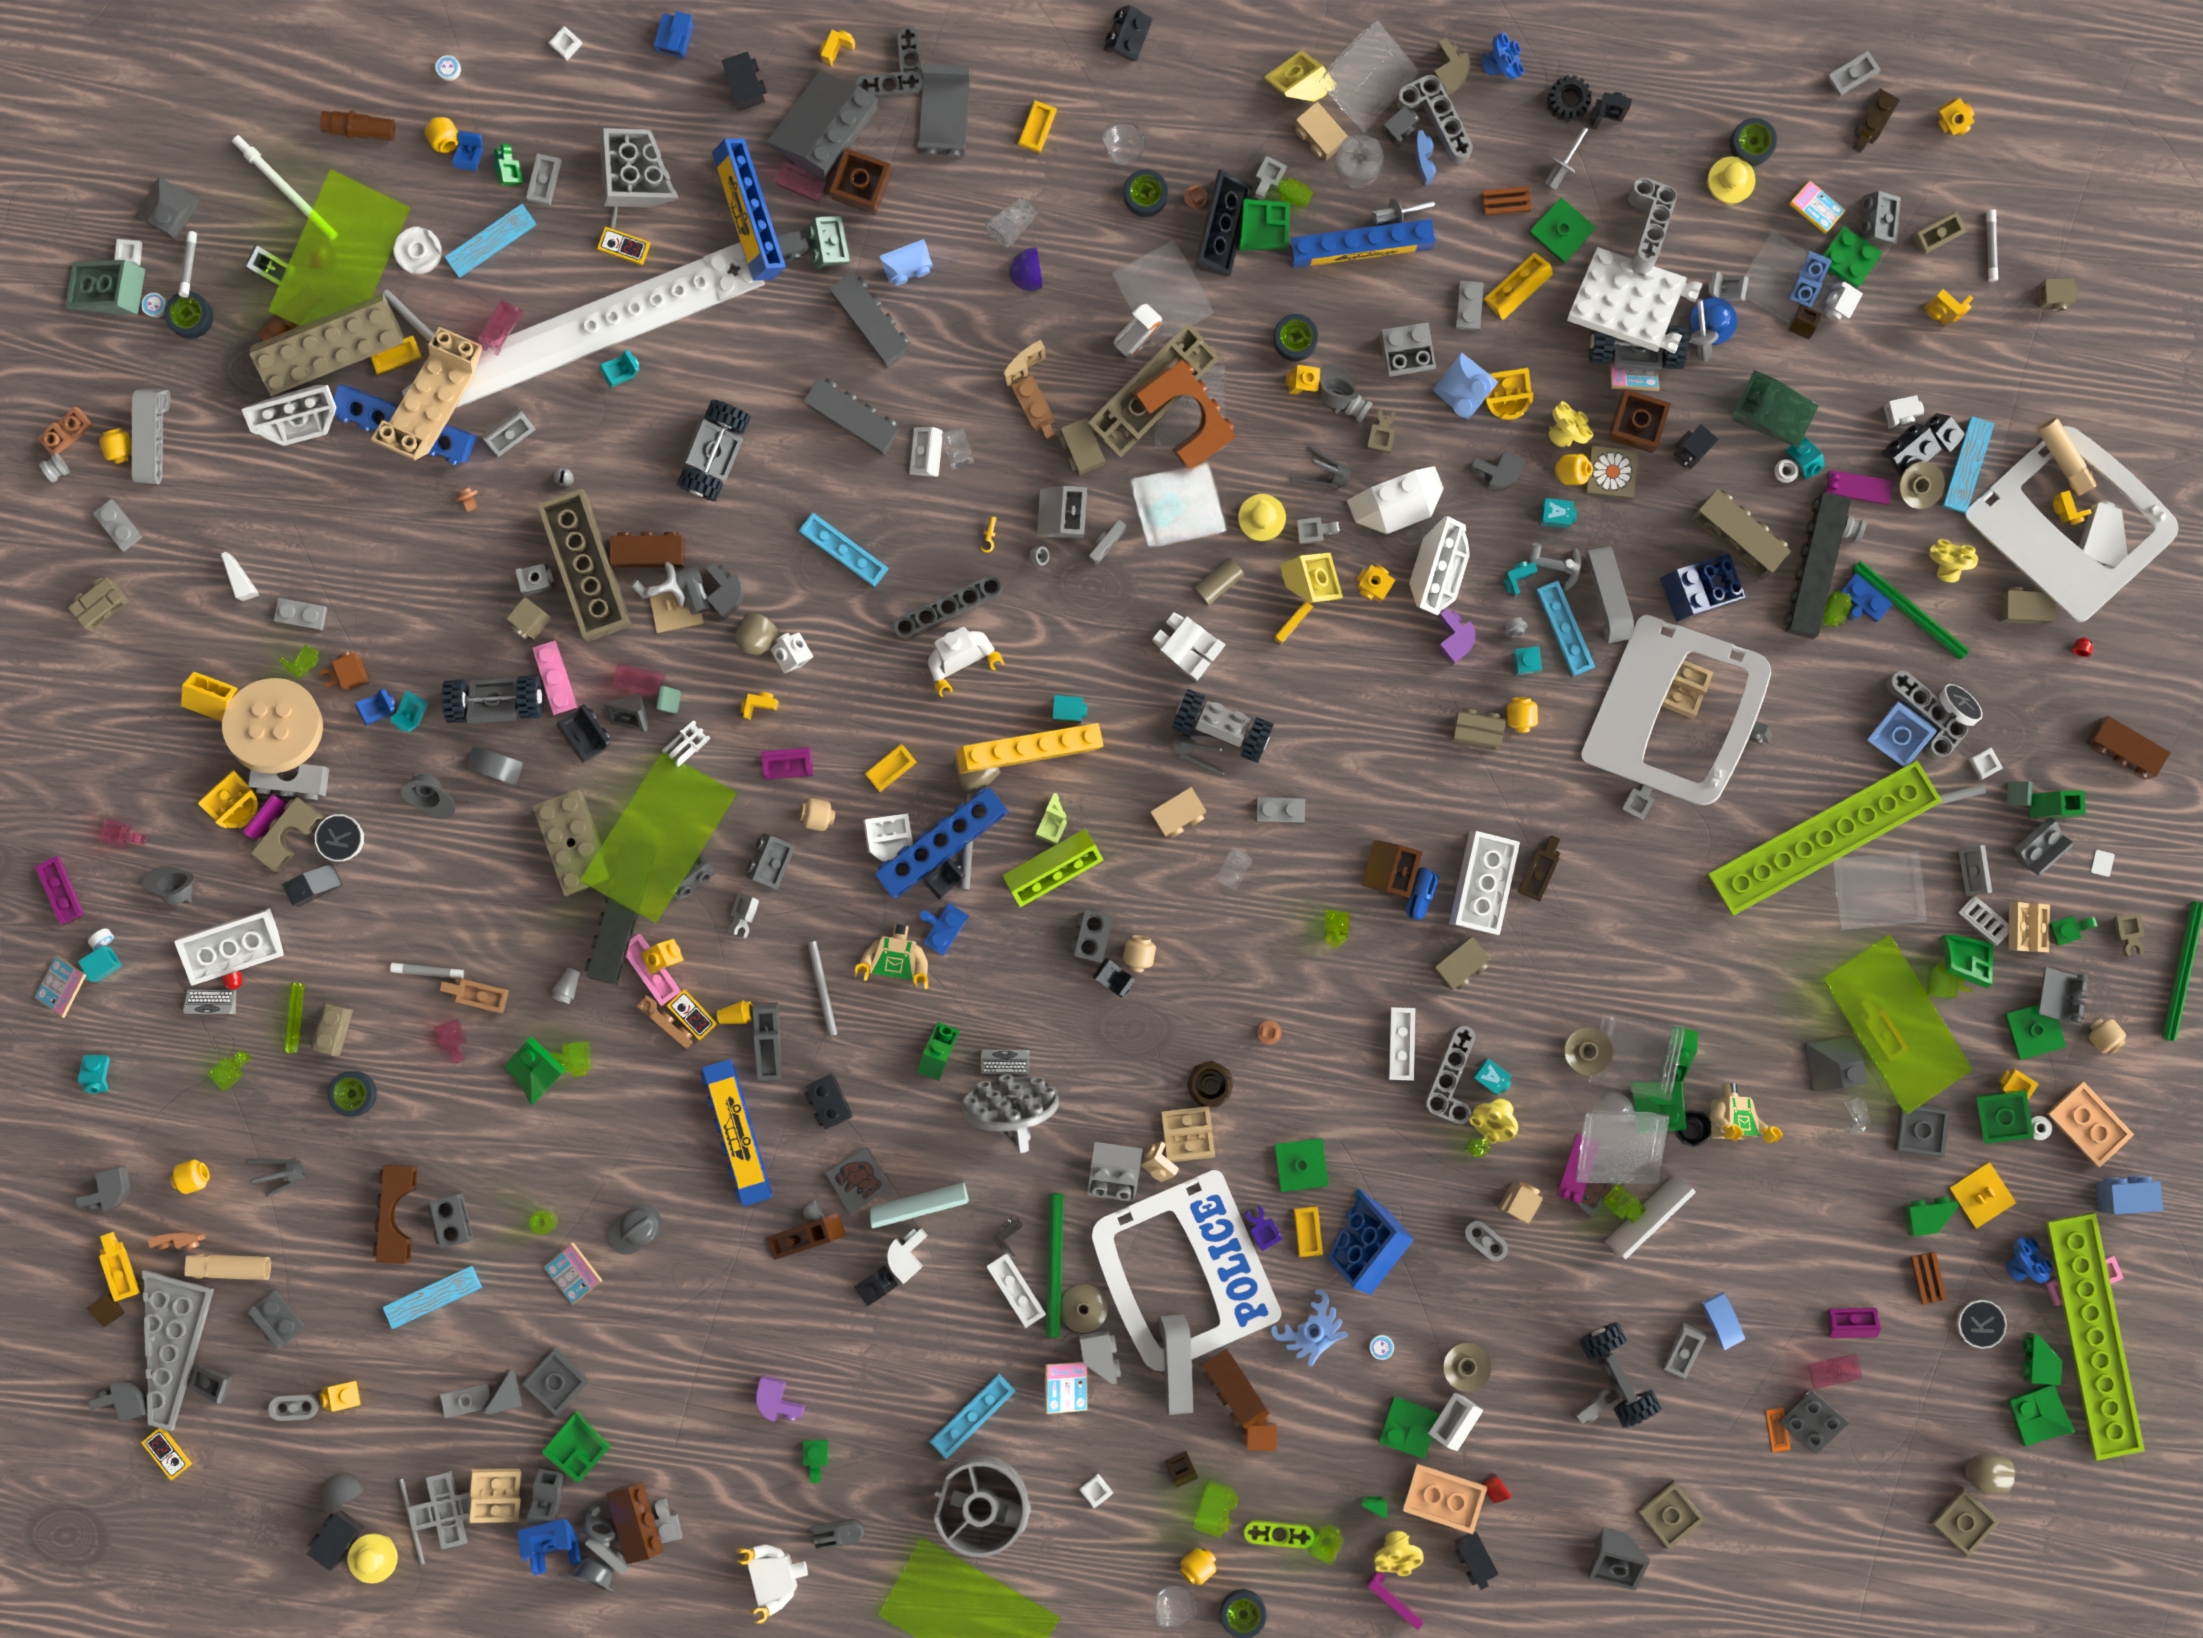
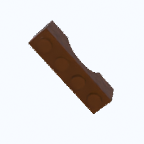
(392, 1243)

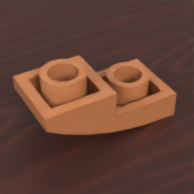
(65, 432)
(181, 1239)

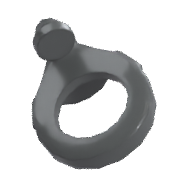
(593, 1521)

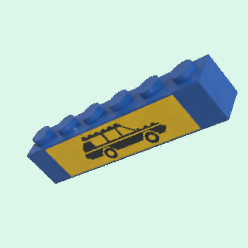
(748, 209)
(1362, 243)
(737, 1132)

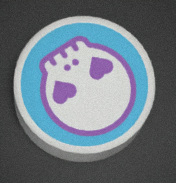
(448, 68)
(153, 305)
(100, 938)
(1381, 1347)

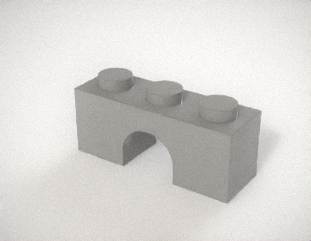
(310, 782)

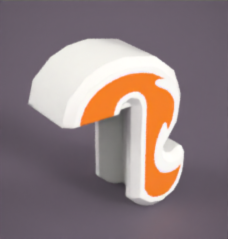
(1138, 330)

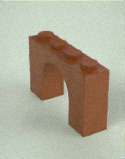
(1212, 430)

